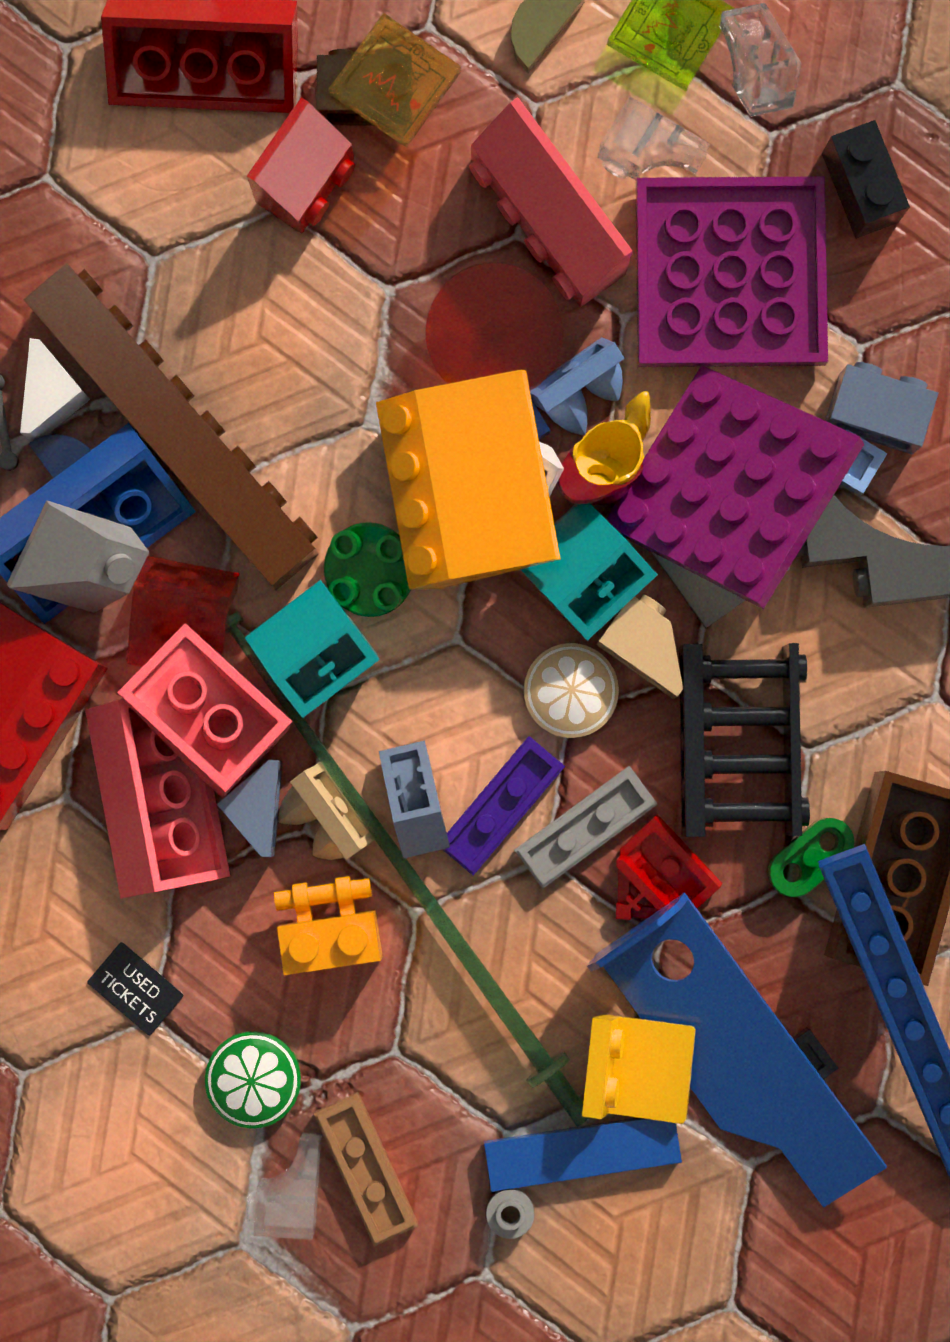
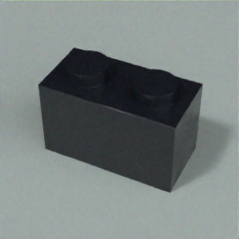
(865, 179)

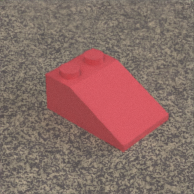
(205, 710)

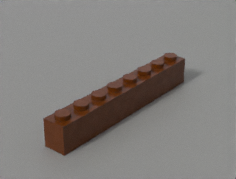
(172, 426)

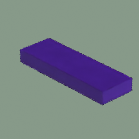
(501, 805)

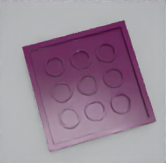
(731, 271)
(734, 485)

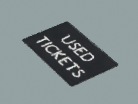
(135, 988)

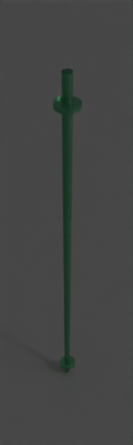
(546, 1067)

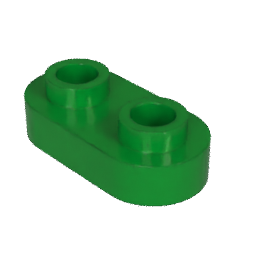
(805, 853)

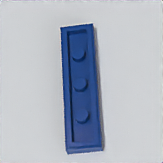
(581, 1152)

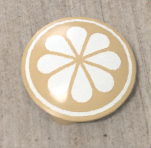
(571, 690)

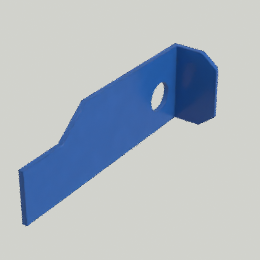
(743, 1057)

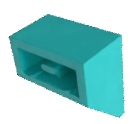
(595, 570)
(311, 648)

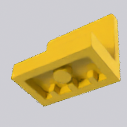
(638, 1069)

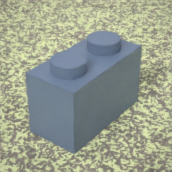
(882, 407)

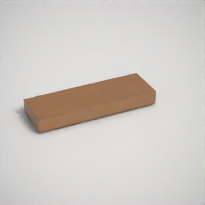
(366, 1169)

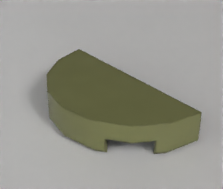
(537, 26)

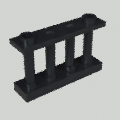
(700, 764)

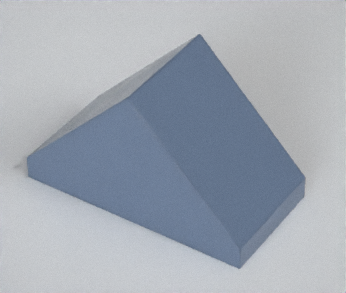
(255, 807)

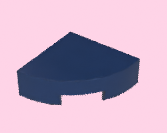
(58, 452)

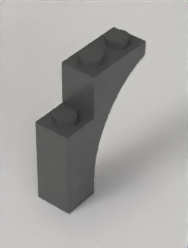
(889, 567)

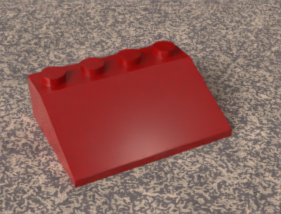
(40, 699)

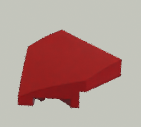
(658, 869)

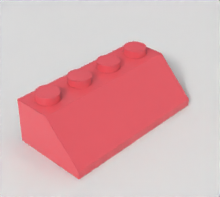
(549, 205)
(154, 806)

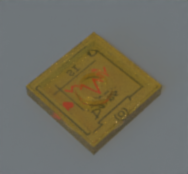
(395, 80)

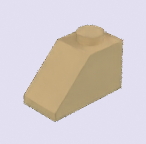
(645, 644)

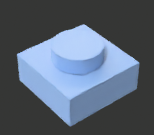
(863, 468)

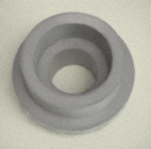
(507, 1198)

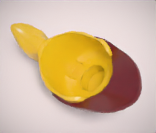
(607, 457)

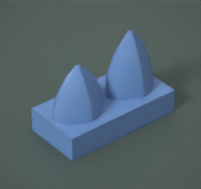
(561, 391)

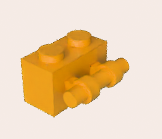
(331, 940)

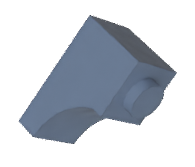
(413, 799)

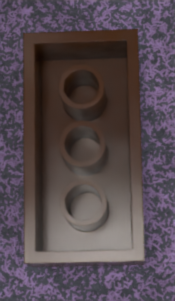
(910, 848)

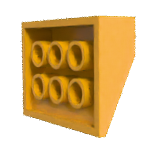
(467, 480)

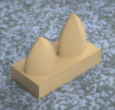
(319, 798)

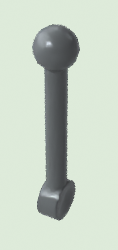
(8, 459)

